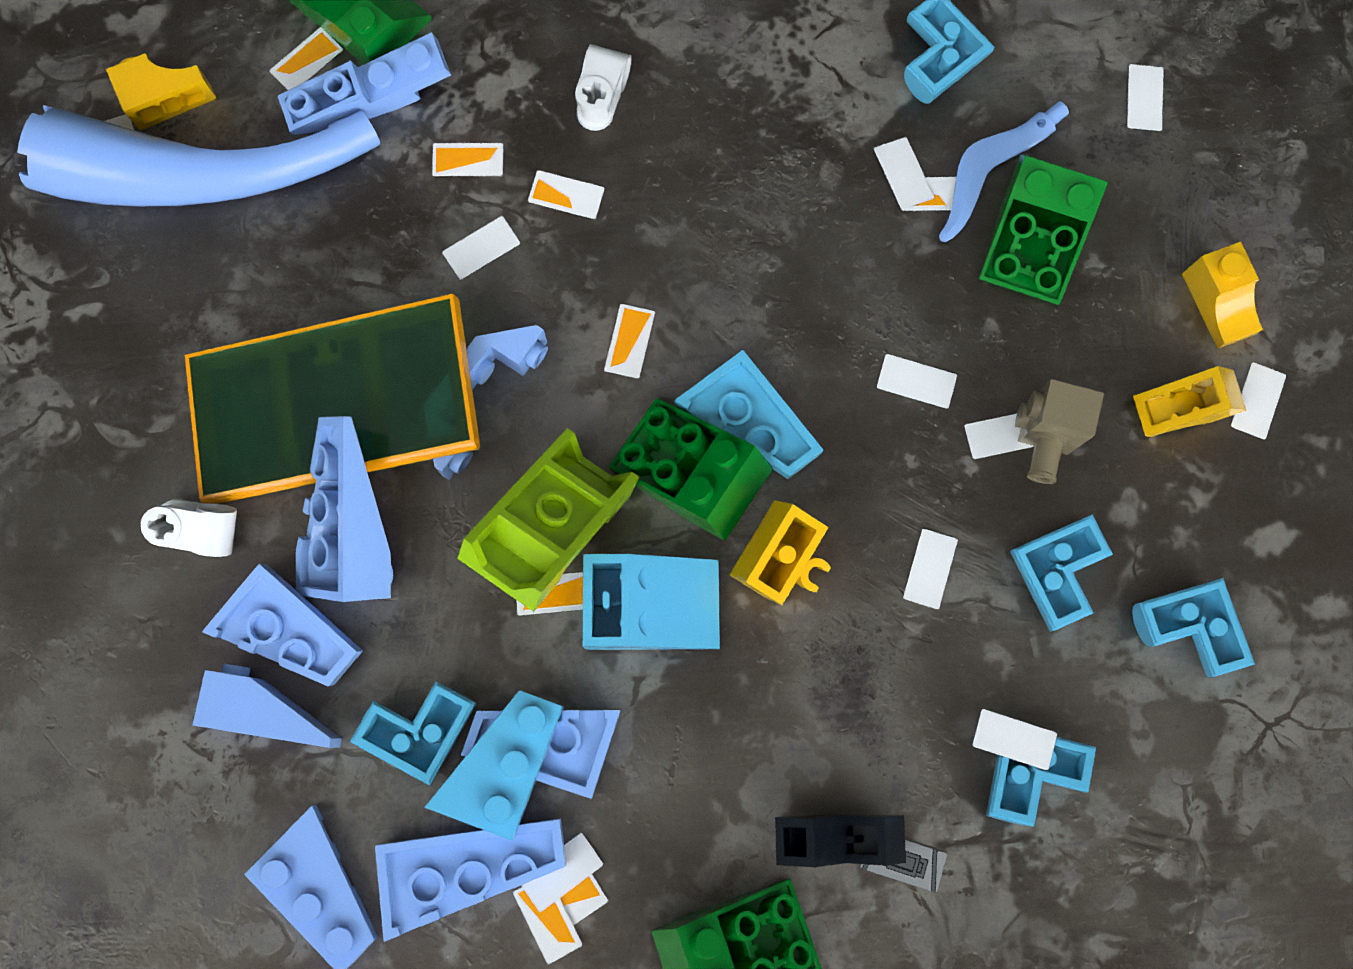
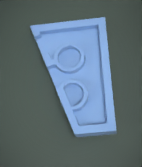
(281, 625)
(574, 751)
(313, 891)

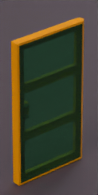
(388, 369)

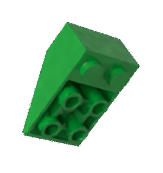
(1041, 228)
(693, 467)
(742, 933)

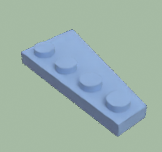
(449, 872)

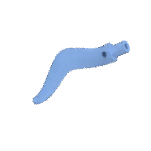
(989, 153)

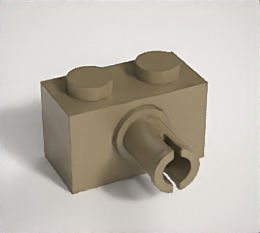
(1057, 422)

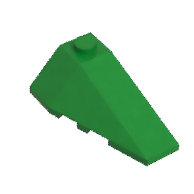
(367, 26)

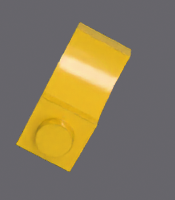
(157, 93)
(1224, 293)
(1190, 401)

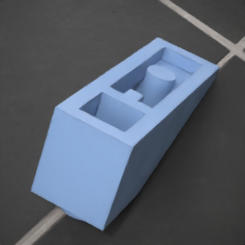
(254, 707)

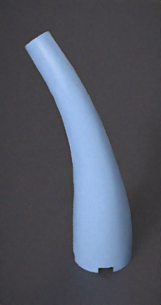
(123, 167)

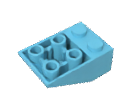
(650, 602)

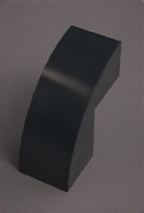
(840, 840)

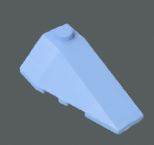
(345, 540)

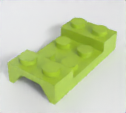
(544, 521)

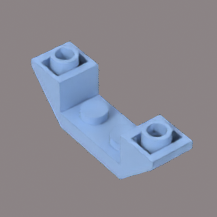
(516, 349)

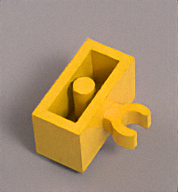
(781, 553)

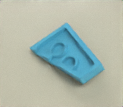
(748, 407)
(501, 769)

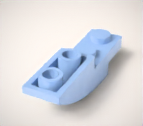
(373, 87)

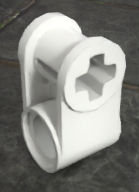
(600, 86)
(197, 527)

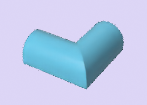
(953, 49)
(1049, 567)
(1206, 616)
(420, 744)
(1018, 785)

